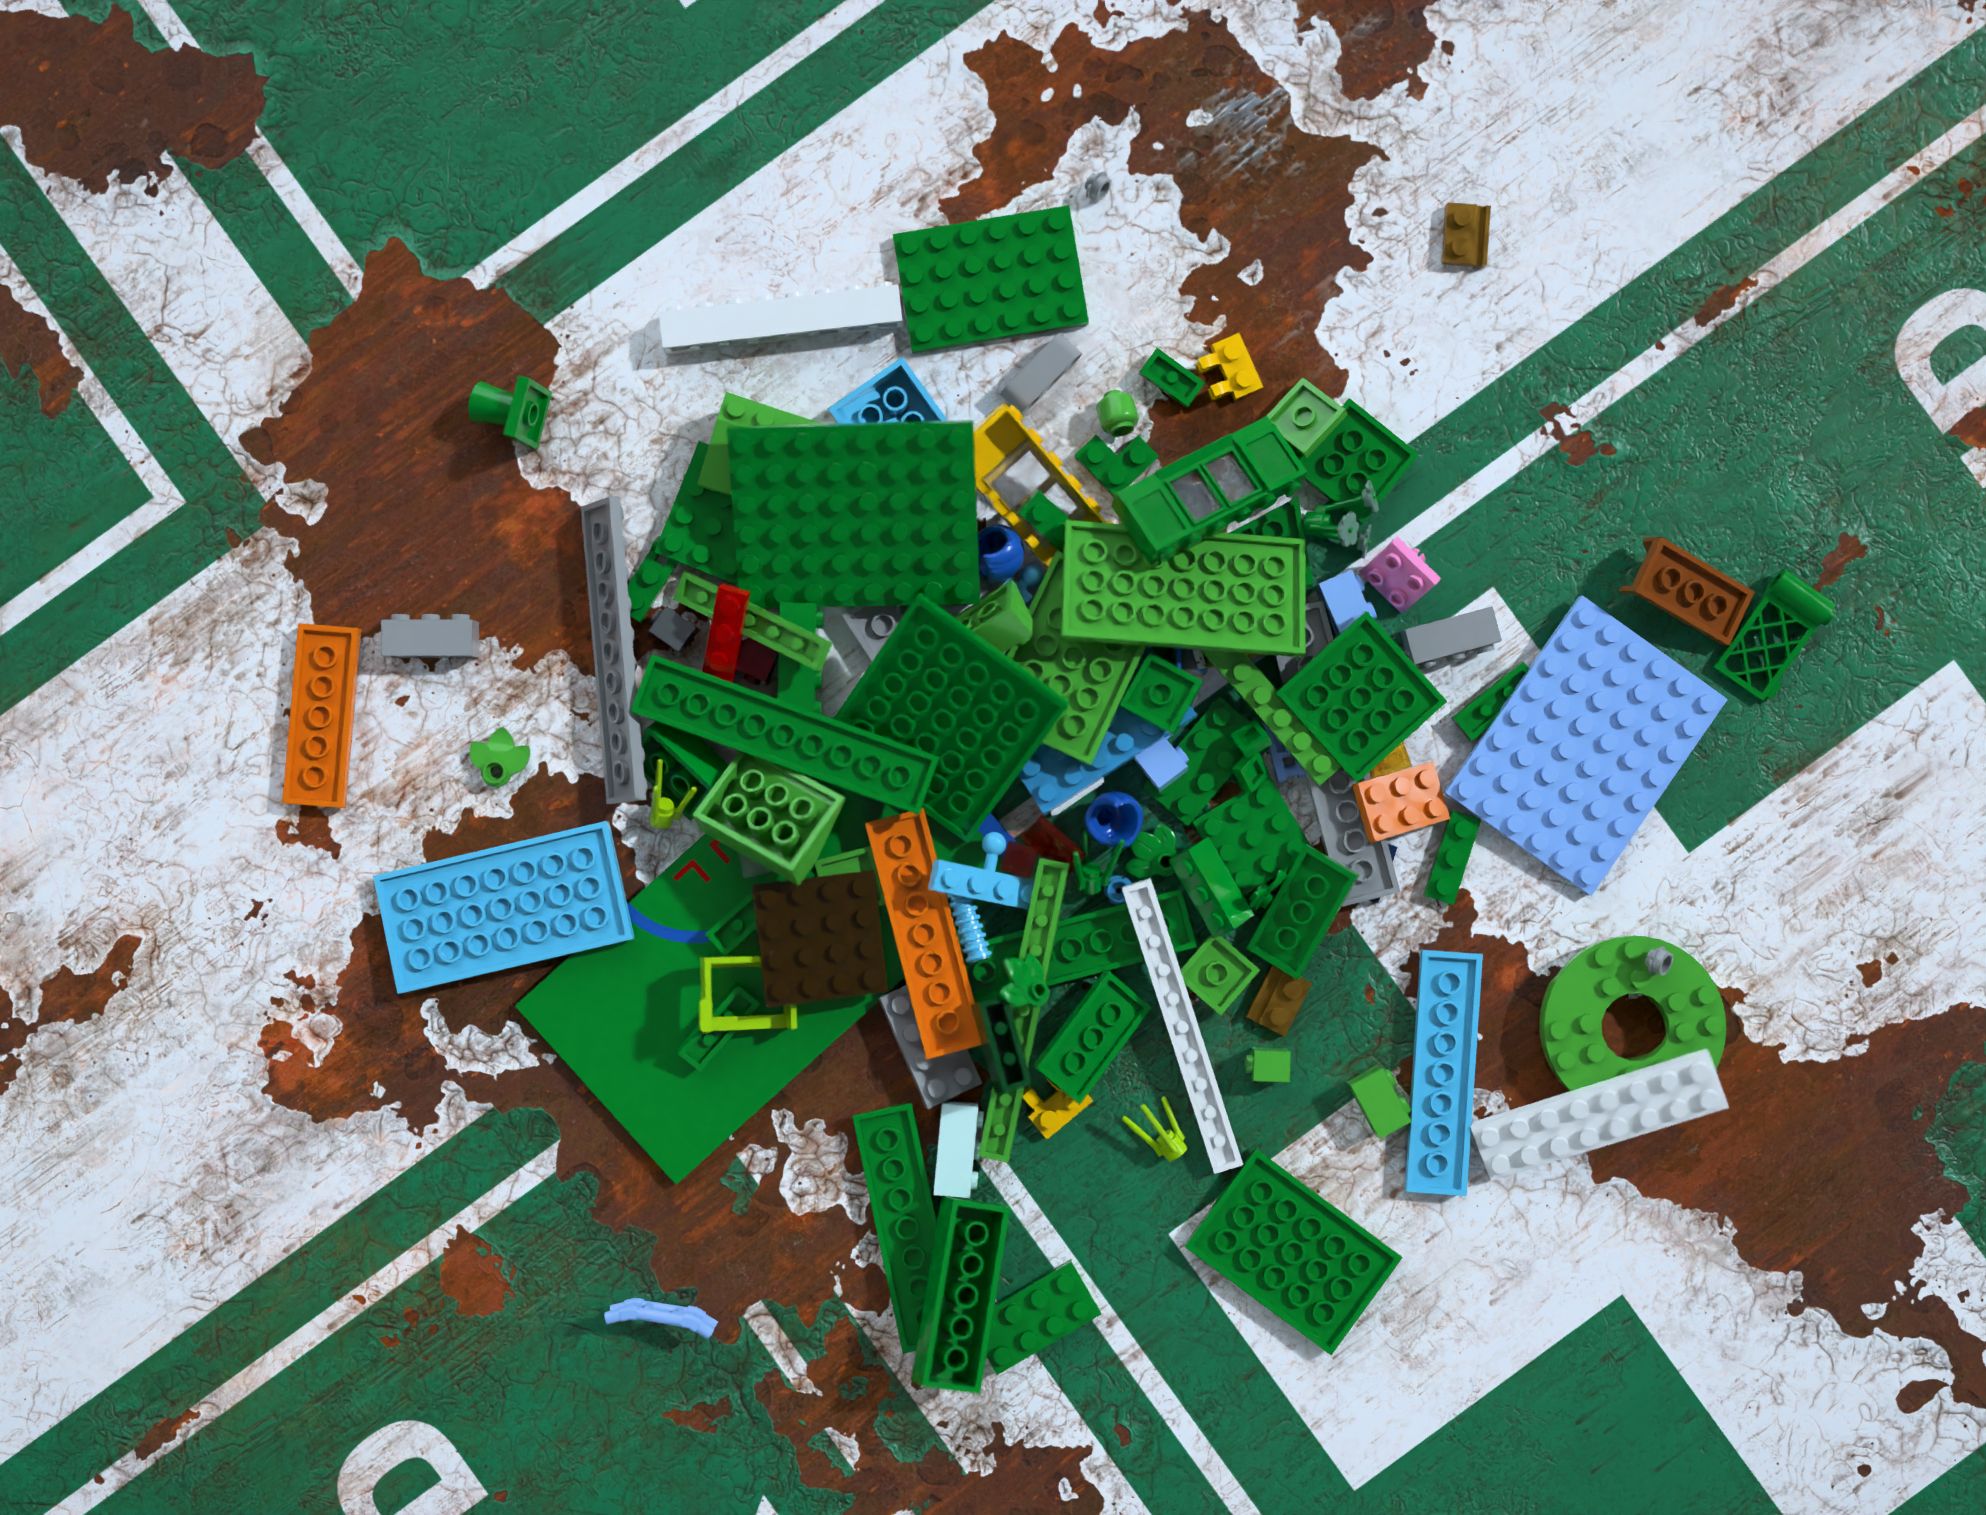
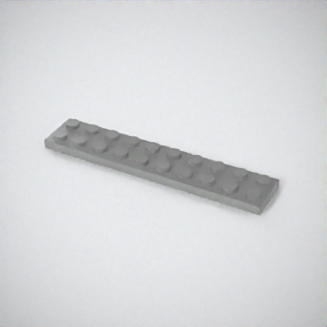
(613, 650)
(1335, 799)

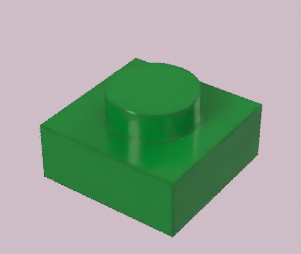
(1251, 739)
(1250, 772)

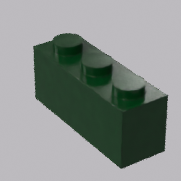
(1001, 1045)

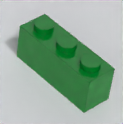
(1211, 887)

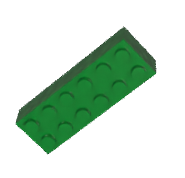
(960, 1295)

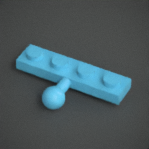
(983, 883)

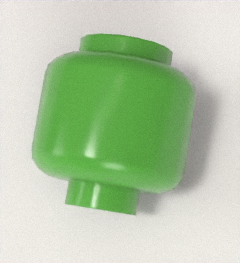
(1117, 413)

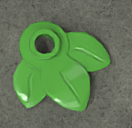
(499, 752)

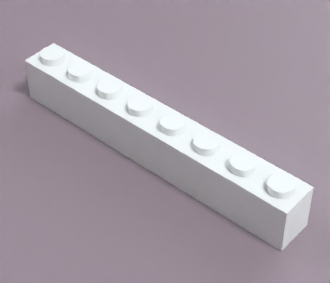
(780, 318)

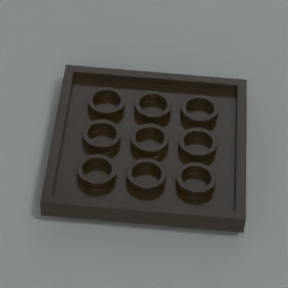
(819, 938)

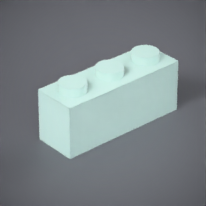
(957, 1149)

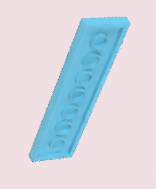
(1443, 1072)

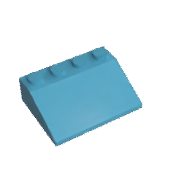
(888, 397)

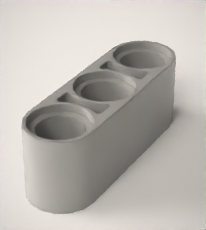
(1041, 373)

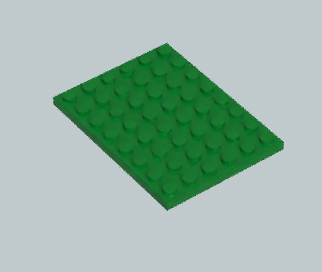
(855, 513)

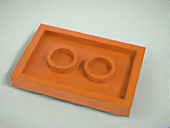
(1401, 802)

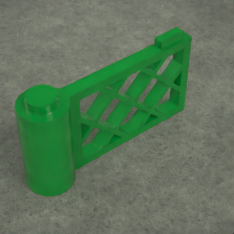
(1797, 602)

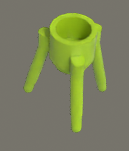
(663, 809)
(1170, 1143)

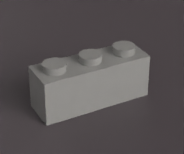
(430, 637)
(1451, 637)

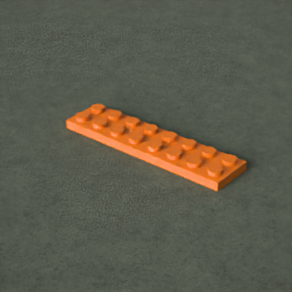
(924, 934)

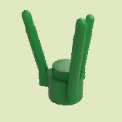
(1090, 877)

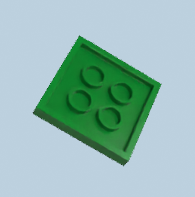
(1353, 454)
(1253, 835)

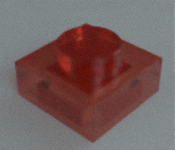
(1019, 859)

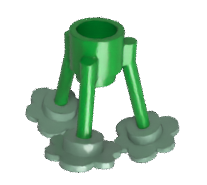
(1322, 526)

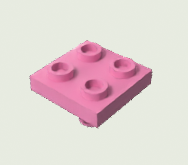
(1400, 574)

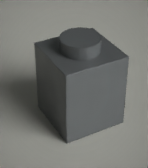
(673, 629)

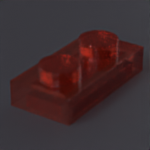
(1051, 842)

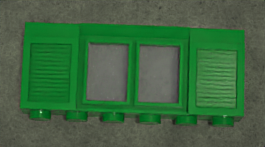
(1209, 490)

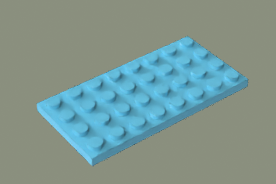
(503, 907)

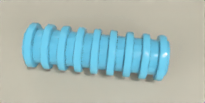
(969, 928)

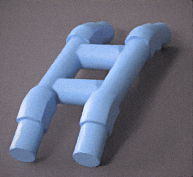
(686, 1317)

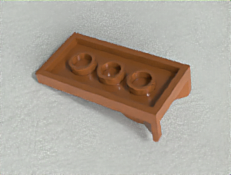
(1690, 590)

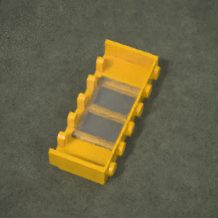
(1015, 464)

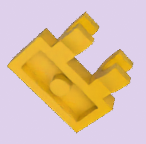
(1236, 367)
(1053, 1111)

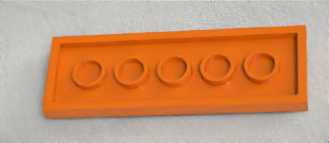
(321, 715)

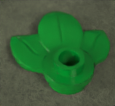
(1150, 850)
(1264, 894)
(1025, 978)

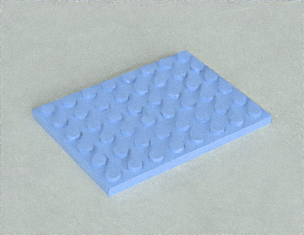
(1585, 745)

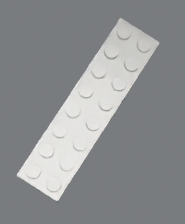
(1599, 1114)

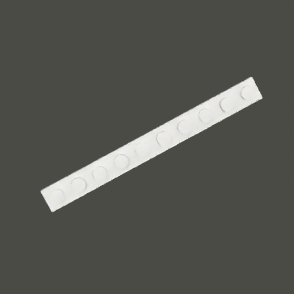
(1182, 1025)

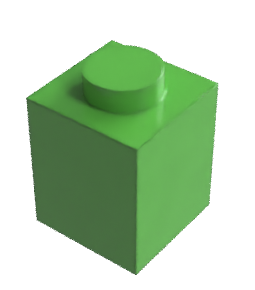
(1268, 1064)

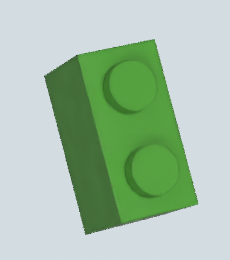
(1379, 1101)

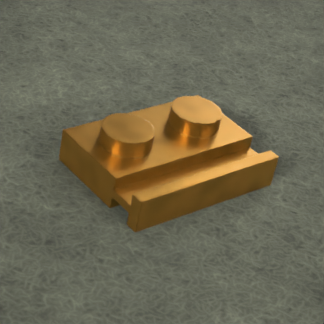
(1465, 234)
(1278, 1000)

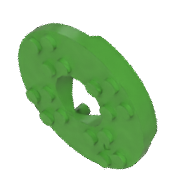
(1610, 969)

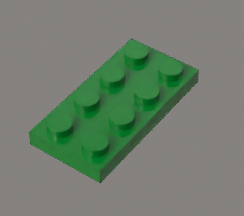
(1209, 764)
(1302, 911)
(1092, 1036)
(1039, 1316)

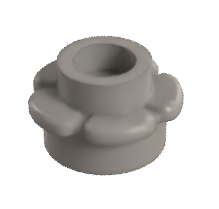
(1097, 185)
(1659, 961)

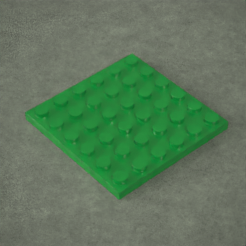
(960, 701)

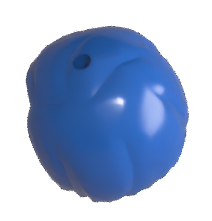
(999, 553)
(1114, 818)

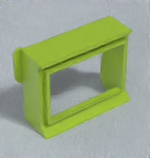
(708, 1023)

